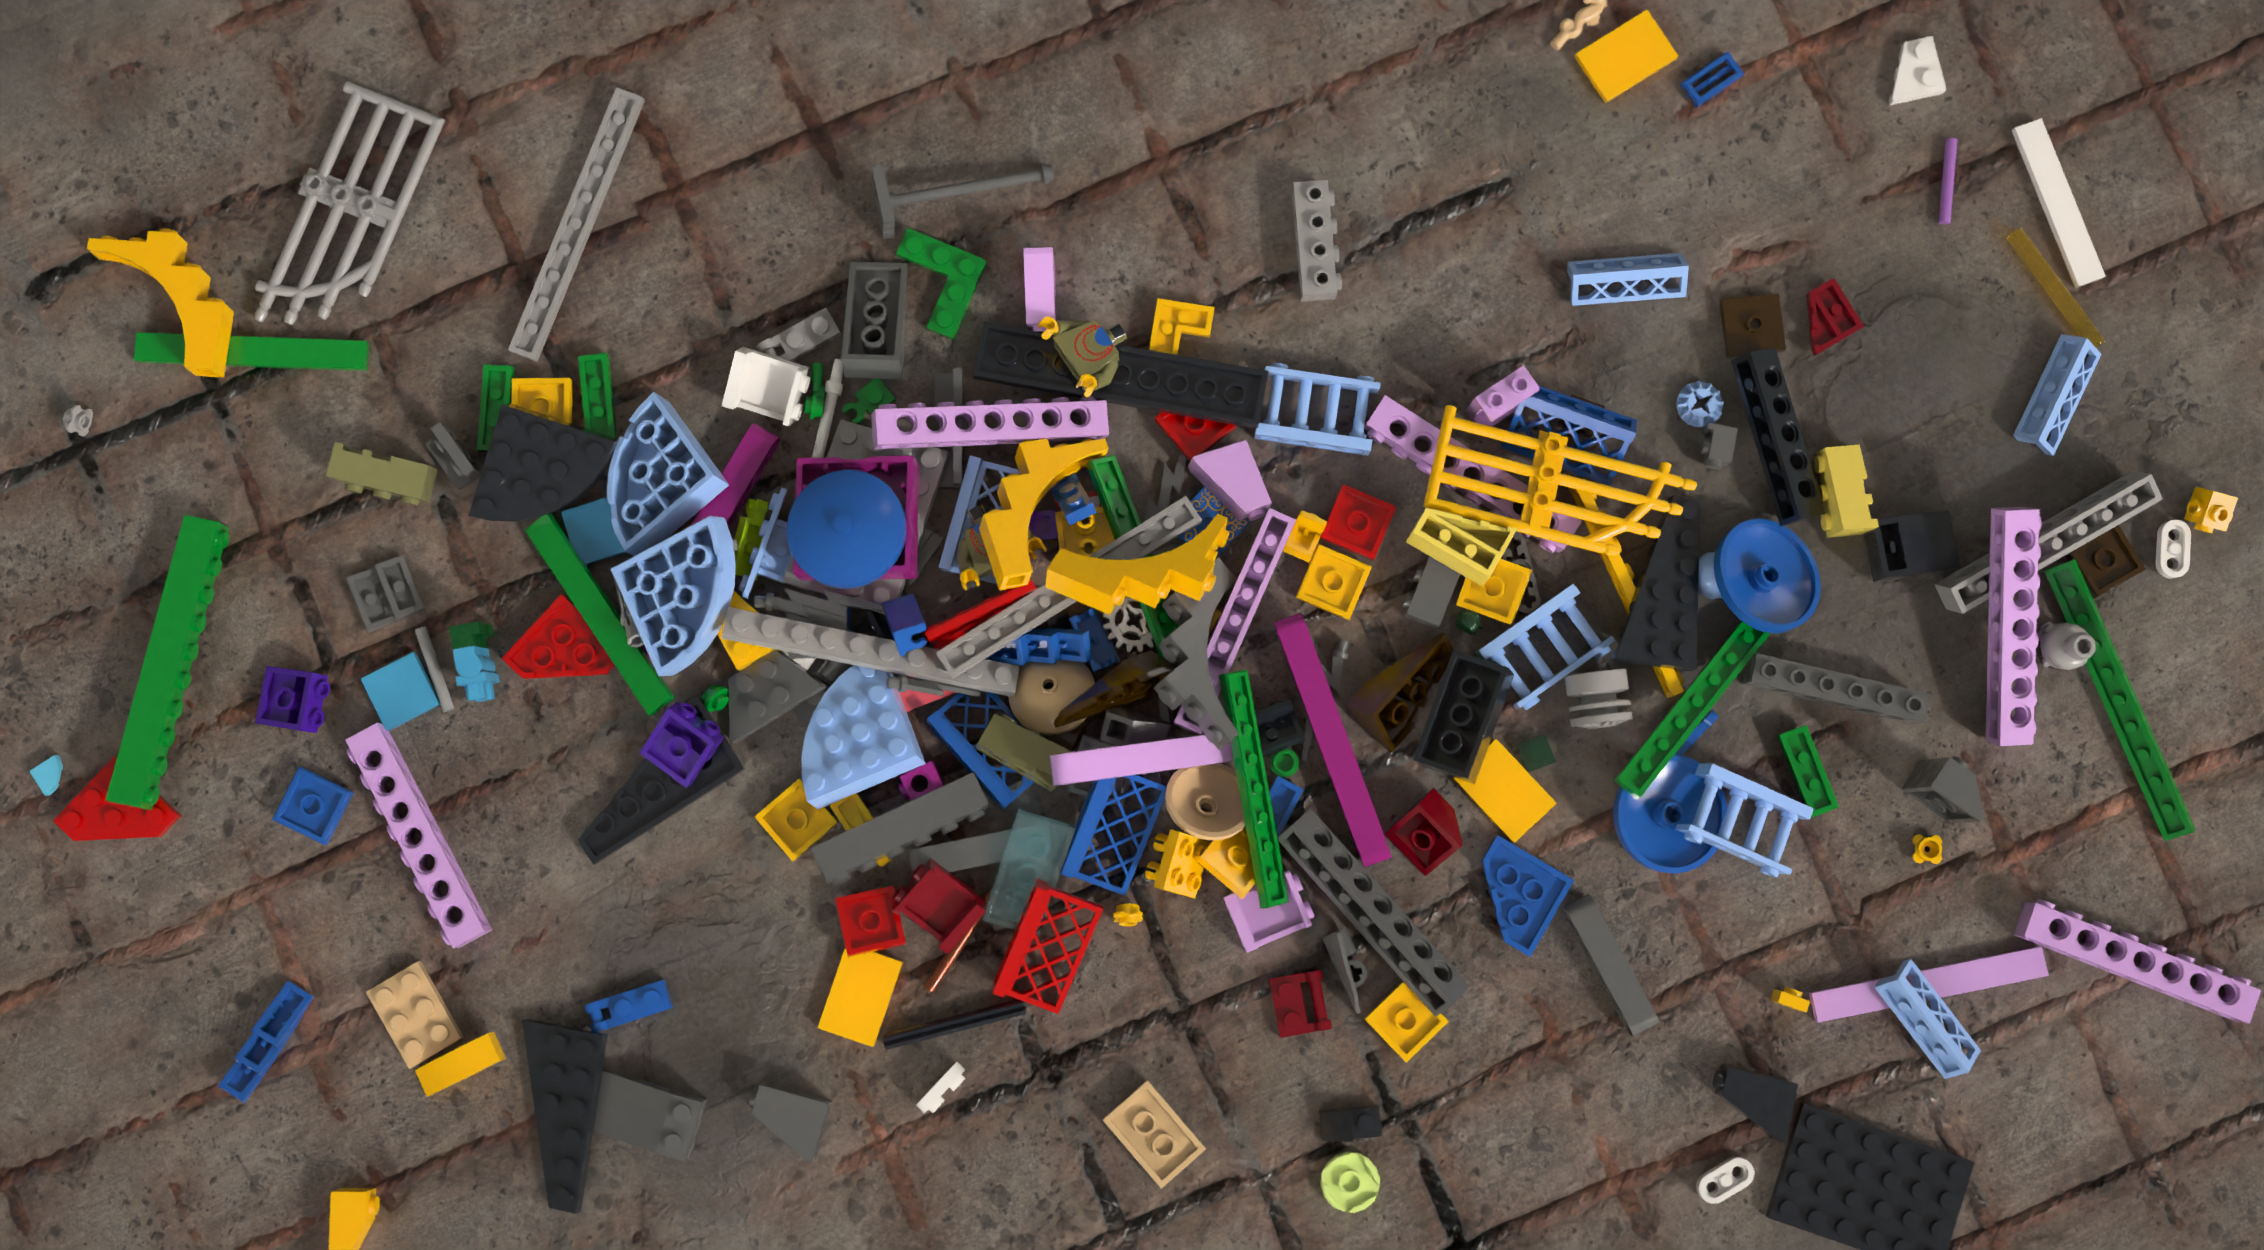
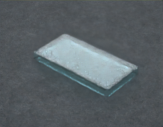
(1033, 851)

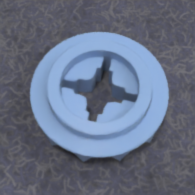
(1699, 417)

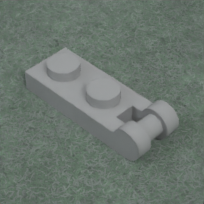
(802, 337)

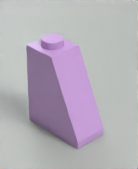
(1039, 286)
(1233, 479)

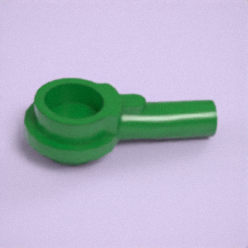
(814, 403)

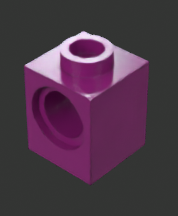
(928, 770)

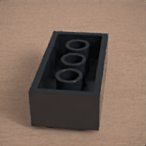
(1464, 716)

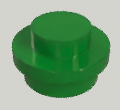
(715, 698)
(1284, 762)

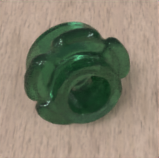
(1468, 622)

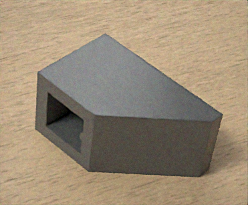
(1131, 727)

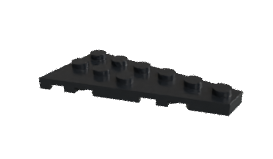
(565, 1090)

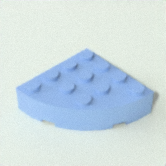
(658, 477)
(680, 592)
(857, 738)

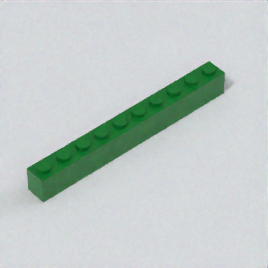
(168, 663)

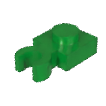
(869, 398)

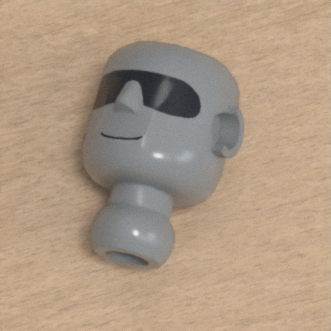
(2063, 646)

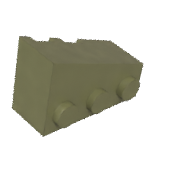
(381, 474)
(1020, 749)

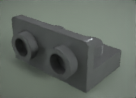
(452, 456)

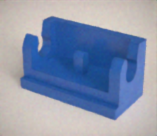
(904, 621)
(1102, 649)

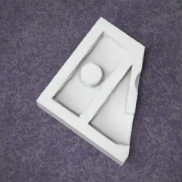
(1917, 72)

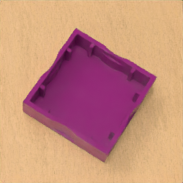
(899, 473)

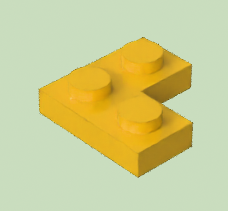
(1177, 318)

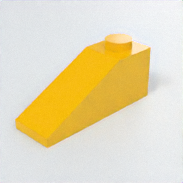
(351, 1216)

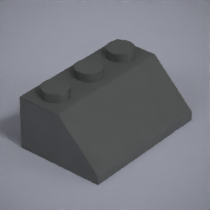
(1946, 789)

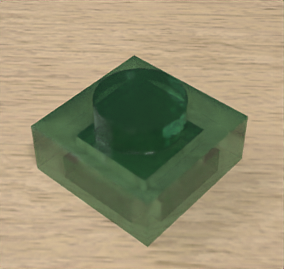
(1536, 753)

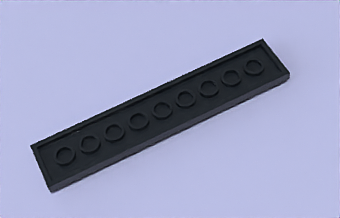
(1141, 381)

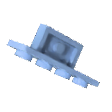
(774, 552)

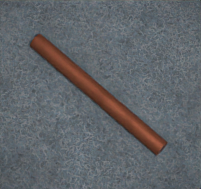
(948, 959)

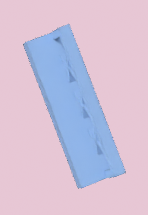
(1628, 269)
(2056, 390)
(1927, 1025)

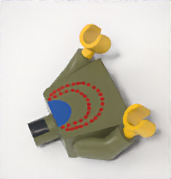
(1086, 350)
(972, 554)

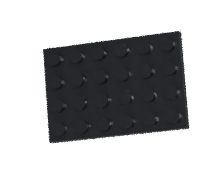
(1867, 1185)

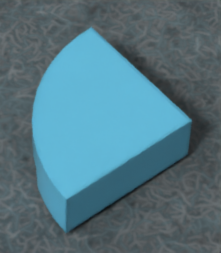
(48, 774)

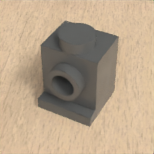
(1718, 445)

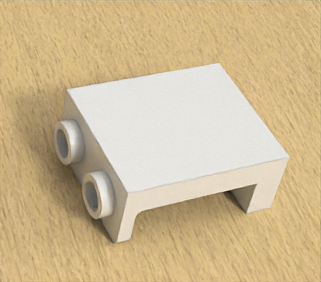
(766, 385)

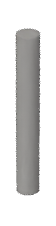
(434, 669)

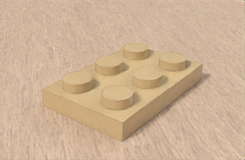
(414, 1014)
(1154, 1134)

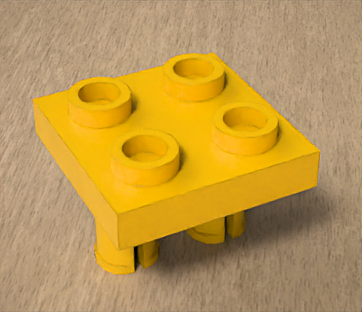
(1085, 535)
(1178, 868)

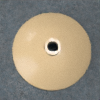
(1039, 707)
(1209, 788)

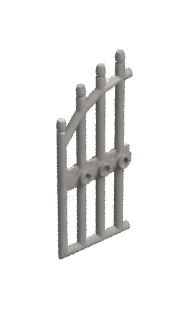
(353, 200)

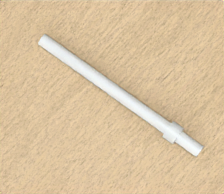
(833, 389)

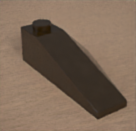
(1125, 683)
(1394, 696)

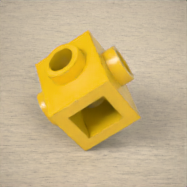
(2210, 510)

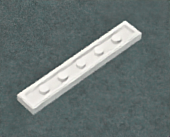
(2058, 203)

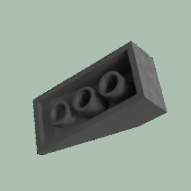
(875, 320)
(648, 1115)

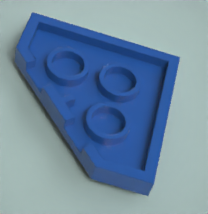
(1522, 893)

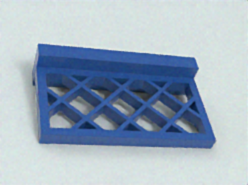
(1582, 415)
(966, 753)
(1087, 826)

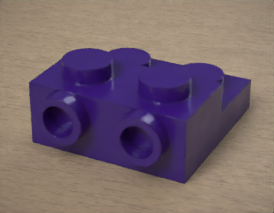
(292, 699)
(682, 743)

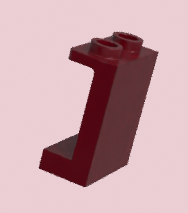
(939, 904)

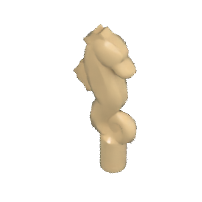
(1573, 28)

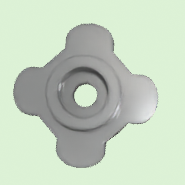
(78, 420)

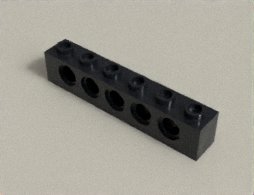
(1777, 436)

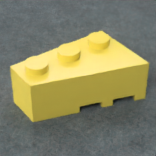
(1461, 543)

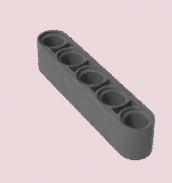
(963, 853)
(1610, 965)

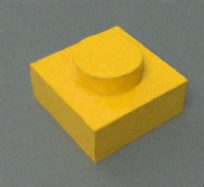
(1790, 998)

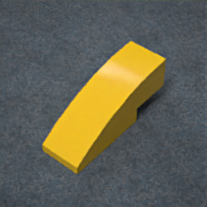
(460, 1063)

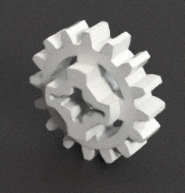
(1122, 628)

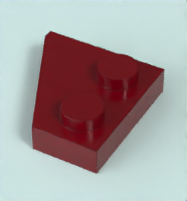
(1830, 316)

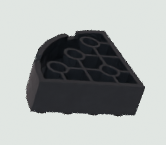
(538, 465)

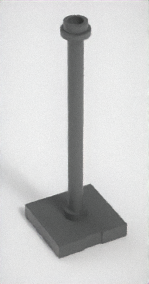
(888, 201)

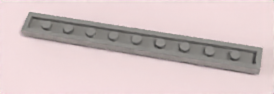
(576, 224)
(1045, 603)
(862, 651)

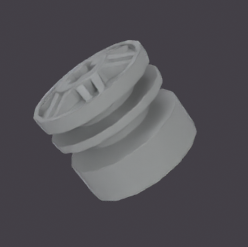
(1598, 698)

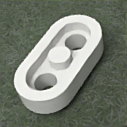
(2175, 550)
(951, 1080)
(1725, 1182)

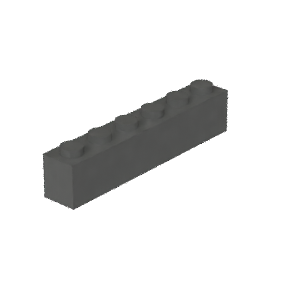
(900, 828)

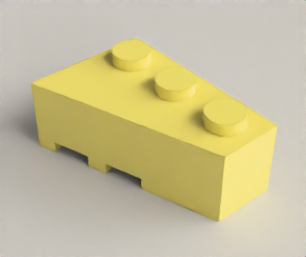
(1843, 491)

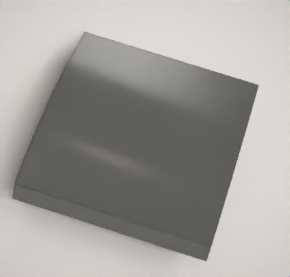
(385, 594)

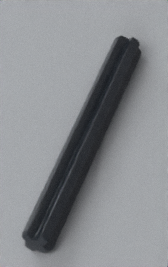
(954, 1024)

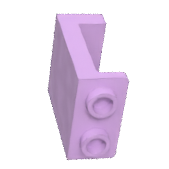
(1502, 398)
(1265, 925)

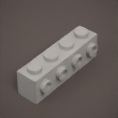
(1315, 240)

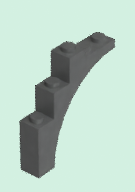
(1187, 651)

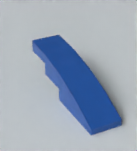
(1046, 646)
(266, 1042)

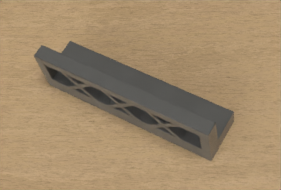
(950, 388)

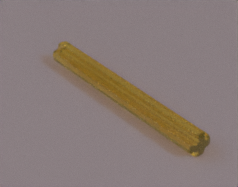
(2054, 287)

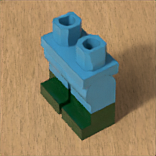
(473, 660)

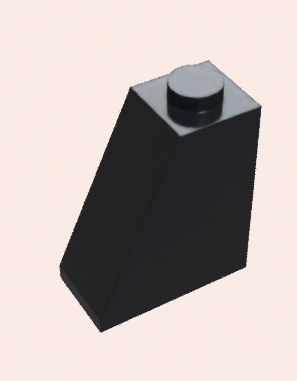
(1759, 1098)

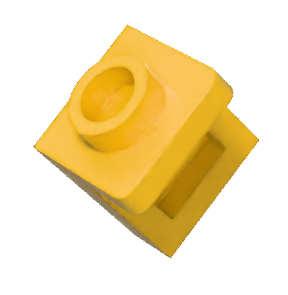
(1305, 536)

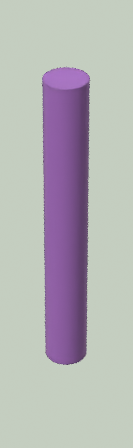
(1947, 181)

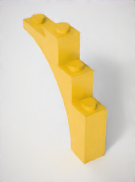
(204, 319)
(1040, 470)
(1107, 582)

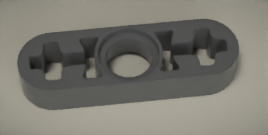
(1531, 591)

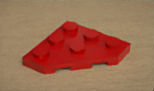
(559, 646)
(95, 819)

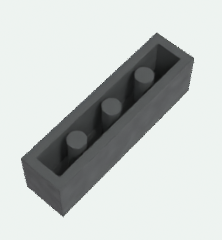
(1431, 593)

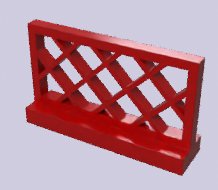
(956, 626)
(1021, 945)

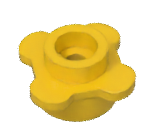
(1934, 844)
(1128, 914)

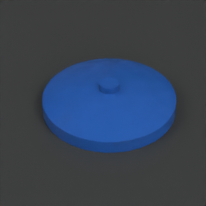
(846, 529)
(1767, 576)
(1649, 823)

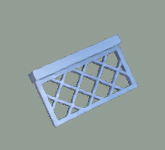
(968, 499)

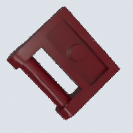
(1290, 1005)

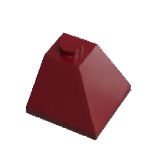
(1427, 832)

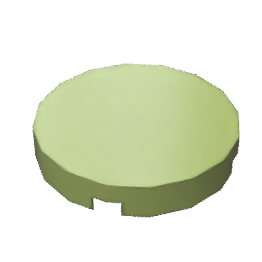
(1350, 1181)

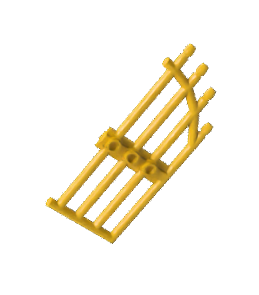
(1543, 485)

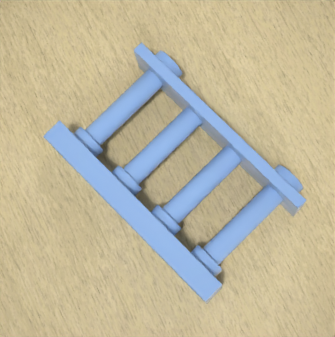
(1299, 432)
(1542, 619)
(1765, 801)

